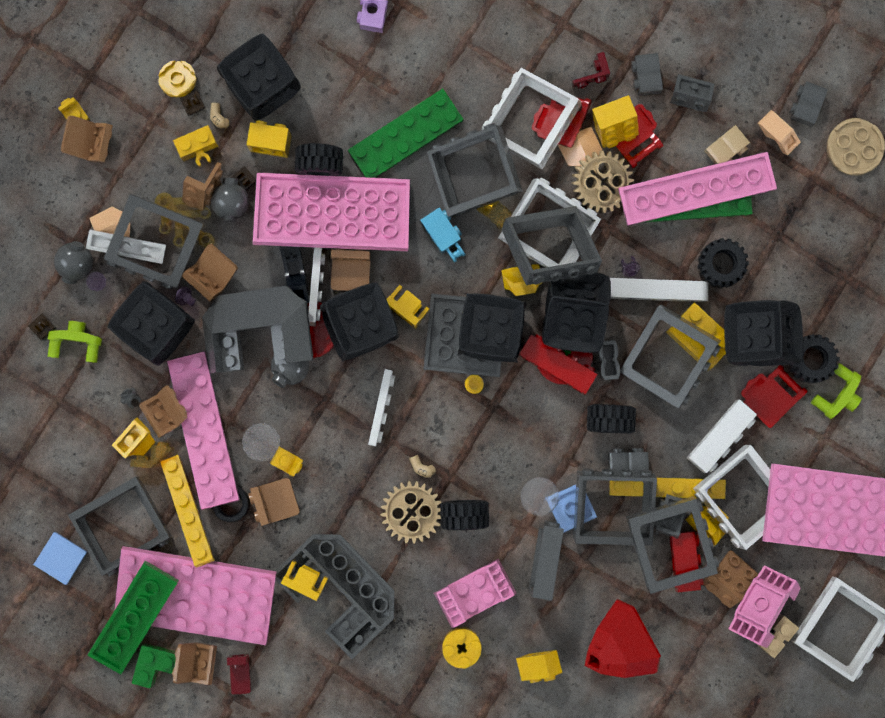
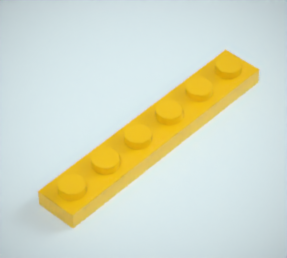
(672, 486)
(187, 511)

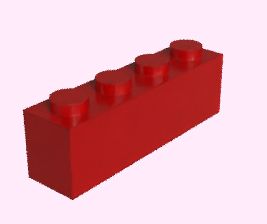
(558, 365)

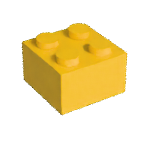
(269, 139)

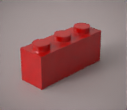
(685, 558)

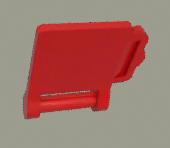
(549, 114)
(646, 125)
(769, 398)

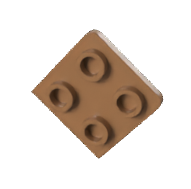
(86, 139)
(199, 194)
(349, 269)
(210, 272)
(164, 411)
(274, 501)
(732, 579)
(194, 663)

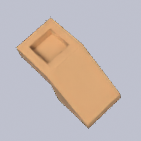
(780, 131)

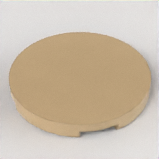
(855, 146)

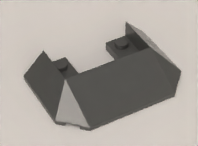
(256, 310)
(366, 590)

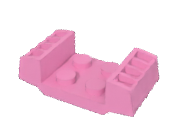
(475, 593)
(763, 605)

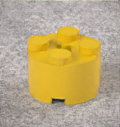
(464, 658)

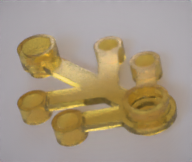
(171, 202)

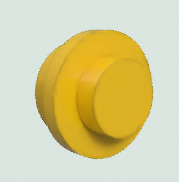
(474, 384)

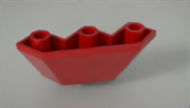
(622, 645)

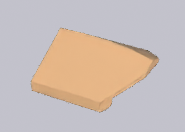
(584, 145)
(107, 221)

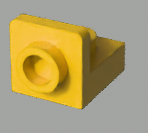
(71, 107)
(287, 461)

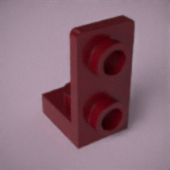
(601, 65)
(239, 673)

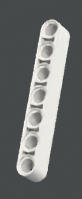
(659, 290)

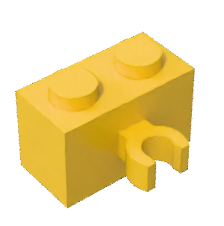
(196, 144)
(539, 666)

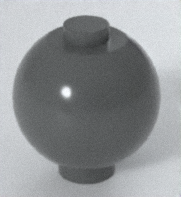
(229, 200)
(73, 262)
(289, 373)

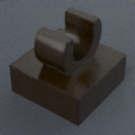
(192, 103)
(244, 178)
(41, 326)

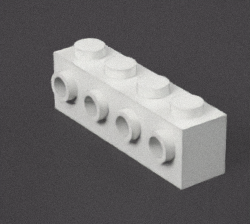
(721, 436)

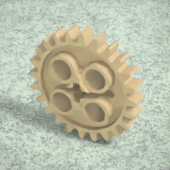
(613, 168)
(398, 500)

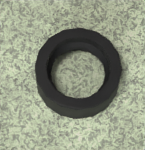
(233, 518)

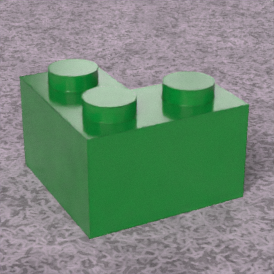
(150, 661)

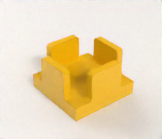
(407, 306)
(304, 581)

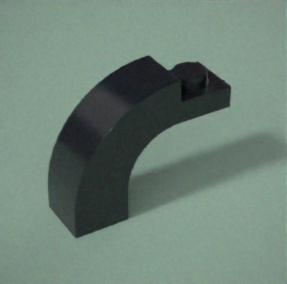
(295, 271)

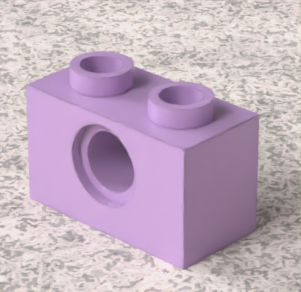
(375, 21)

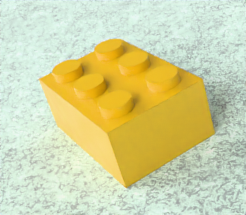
(616, 122)
(704, 321)

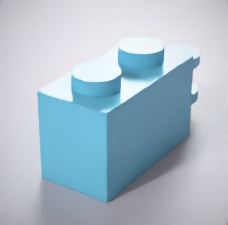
(443, 233)

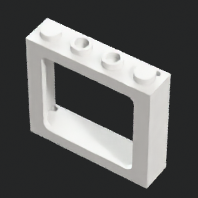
(509, 96)
(558, 196)
(755, 532)
(873, 640)

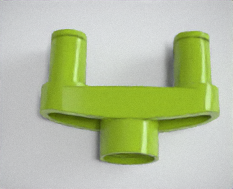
(77, 333)
(846, 398)

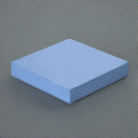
(566, 507)
(60, 558)

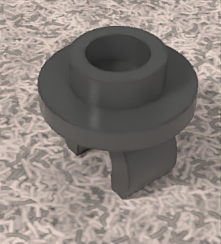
(128, 395)

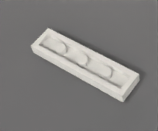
(129, 246)
(315, 295)
(380, 416)

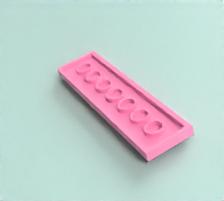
(697, 188)
(203, 431)

